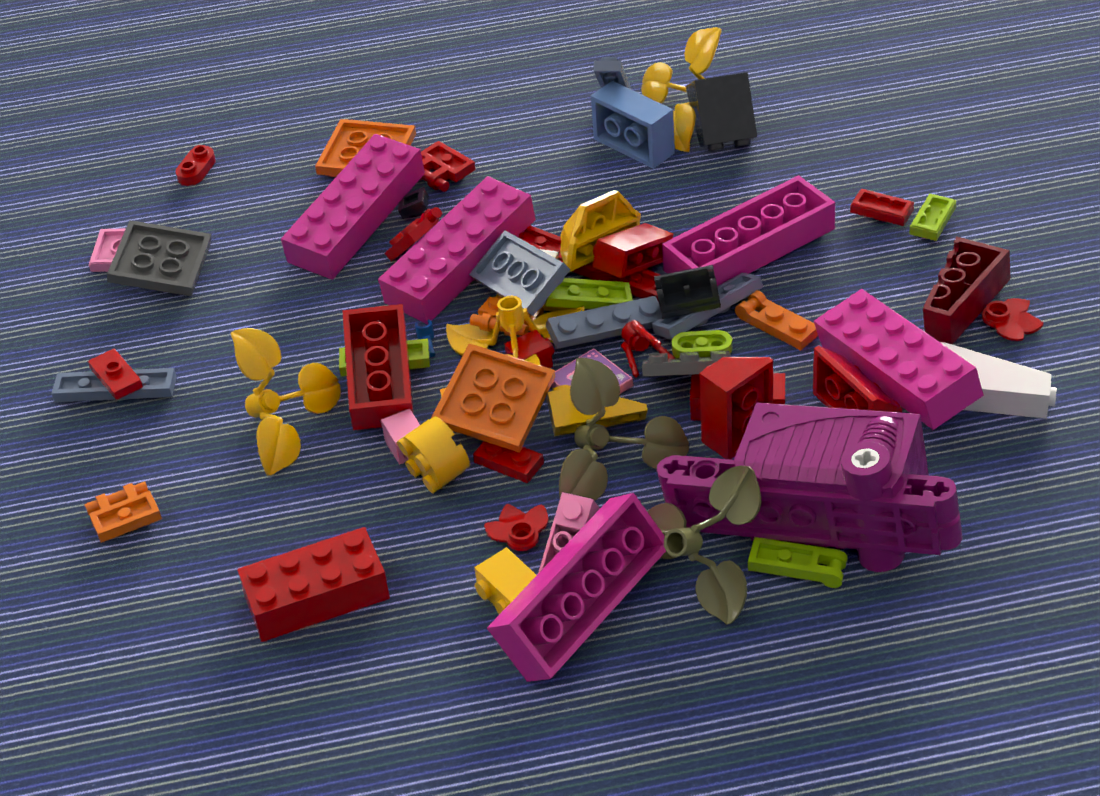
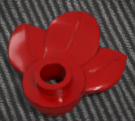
(1011, 318)
(518, 528)

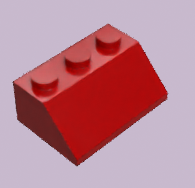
(844, 386)
(729, 397)

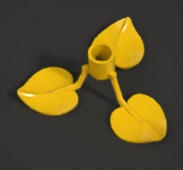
(699, 53)
(511, 318)
(279, 442)

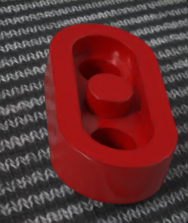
(195, 165)

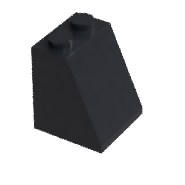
(723, 110)

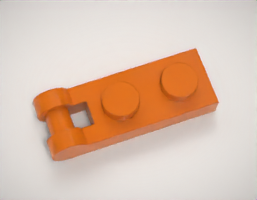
(776, 320)

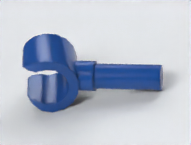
(426, 332)

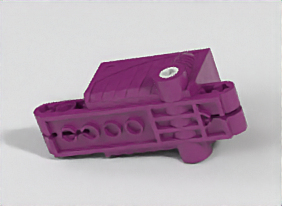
(830, 483)

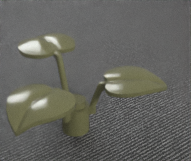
(591, 391)
(722, 587)

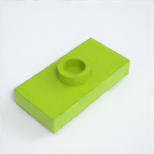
(932, 217)

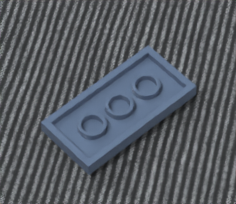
(519, 270)

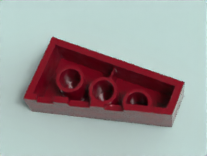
(964, 288)

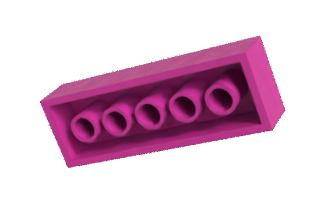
(353, 206)
(753, 232)
(441, 261)
(900, 358)
(578, 588)

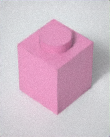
(395, 428)

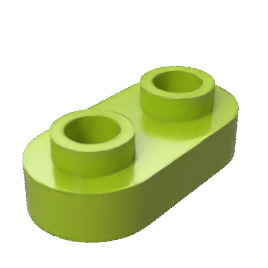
(701, 342)

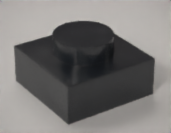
(413, 203)

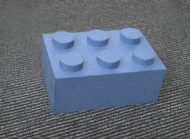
(633, 124)

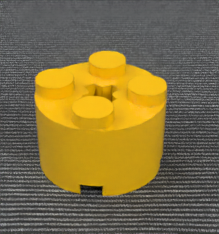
(433, 454)

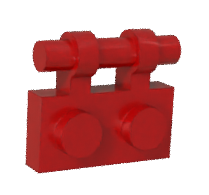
(447, 165)
(413, 232)

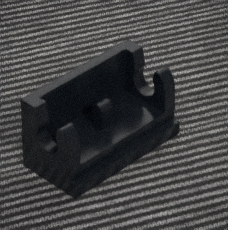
(687, 291)

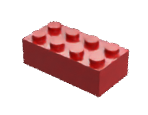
(376, 364)
(313, 584)

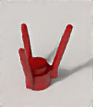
(639, 339)

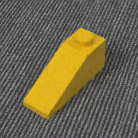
(567, 418)

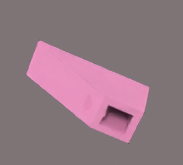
(570, 517)

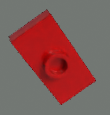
(882, 207)
(115, 374)

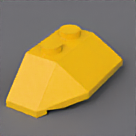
(594, 221)

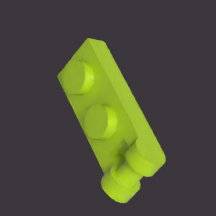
(798, 561)

